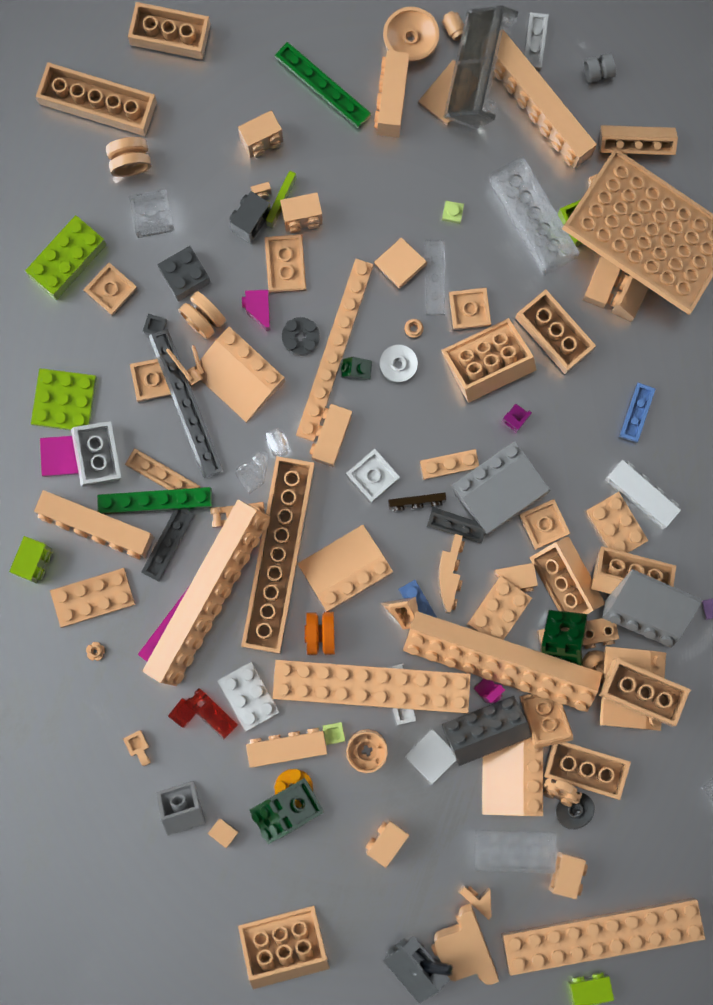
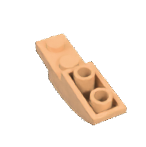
(449, 581)

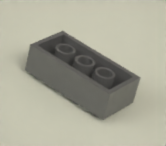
(486, 730)

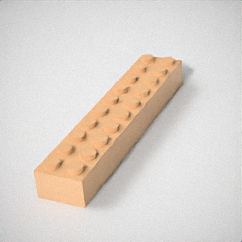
(278, 555)
(206, 594)
(502, 661)
(371, 686)
(602, 936)

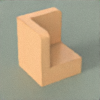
(223, 833)

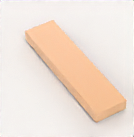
(158, 472)

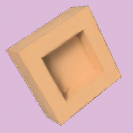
(262, 190)

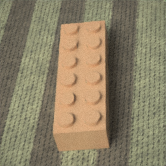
(96, 99)
(95, 524)

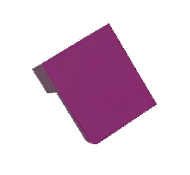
(516, 417)

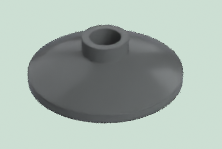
(567, 816)

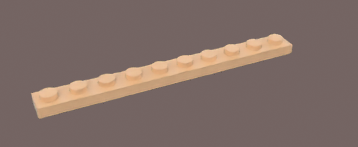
(334, 350)

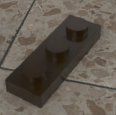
(417, 502)

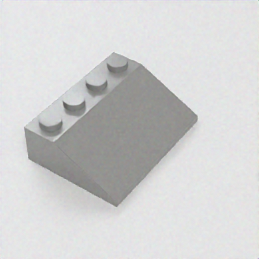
(500, 488)
(651, 608)

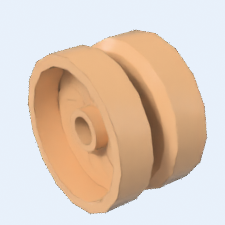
(128, 156)
(202, 315)

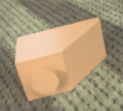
(520, 576)

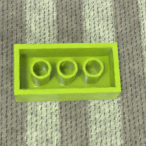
(66, 257)

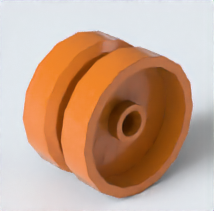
(320, 633)

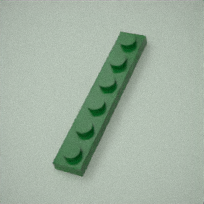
(322, 85)
(155, 500)

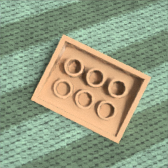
(489, 360)
(239, 374)
(345, 568)
(618, 715)
(513, 781)
(283, 947)

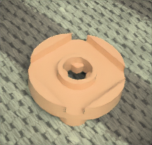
(561, 791)

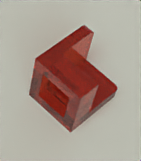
(182, 714)

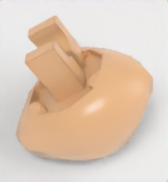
(595, 661)

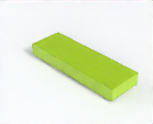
(283, 194)

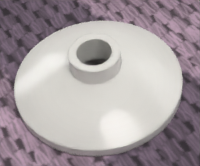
(401, 354)

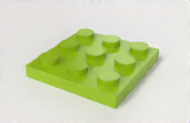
(63, 399)

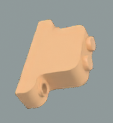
(465, 948)

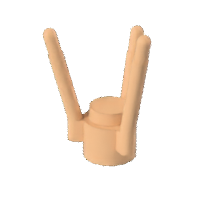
(193, 375)

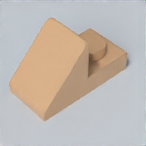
(482, 904)

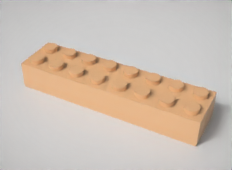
(542, 104)

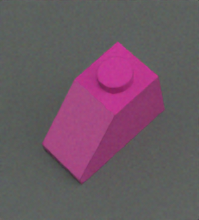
(257, 307)

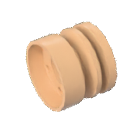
(362, 761)

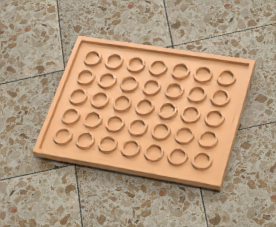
(647, 230)

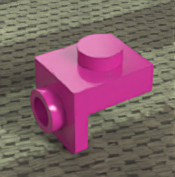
(489, 691)

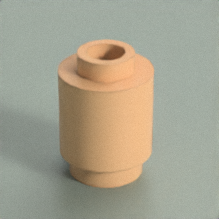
(453, 25)

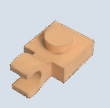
(137, 744)

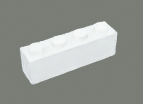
(643, 494)

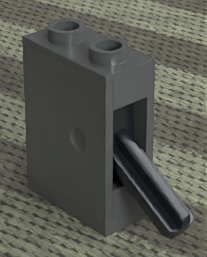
(417, 969)

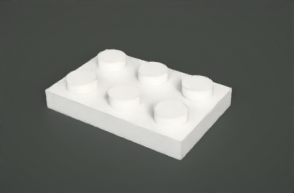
(248, 696)

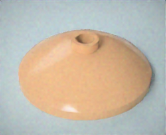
(411, 23)

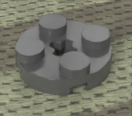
(307, 344)

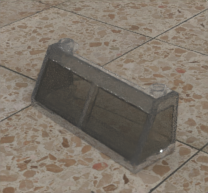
(475, 66)

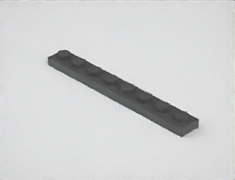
(186, 405)

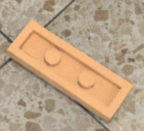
(449, 464)

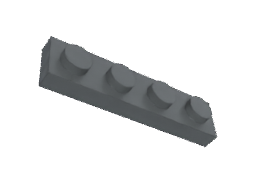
(167, 543)

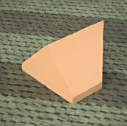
(402, 610)

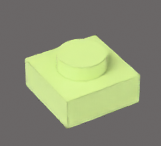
(452, 212)
(333, 733)

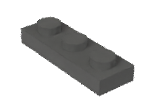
(456, 524)

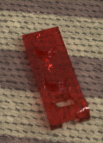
(211, 714)

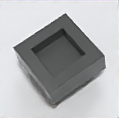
(154, 324)

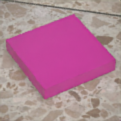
(58, 456)

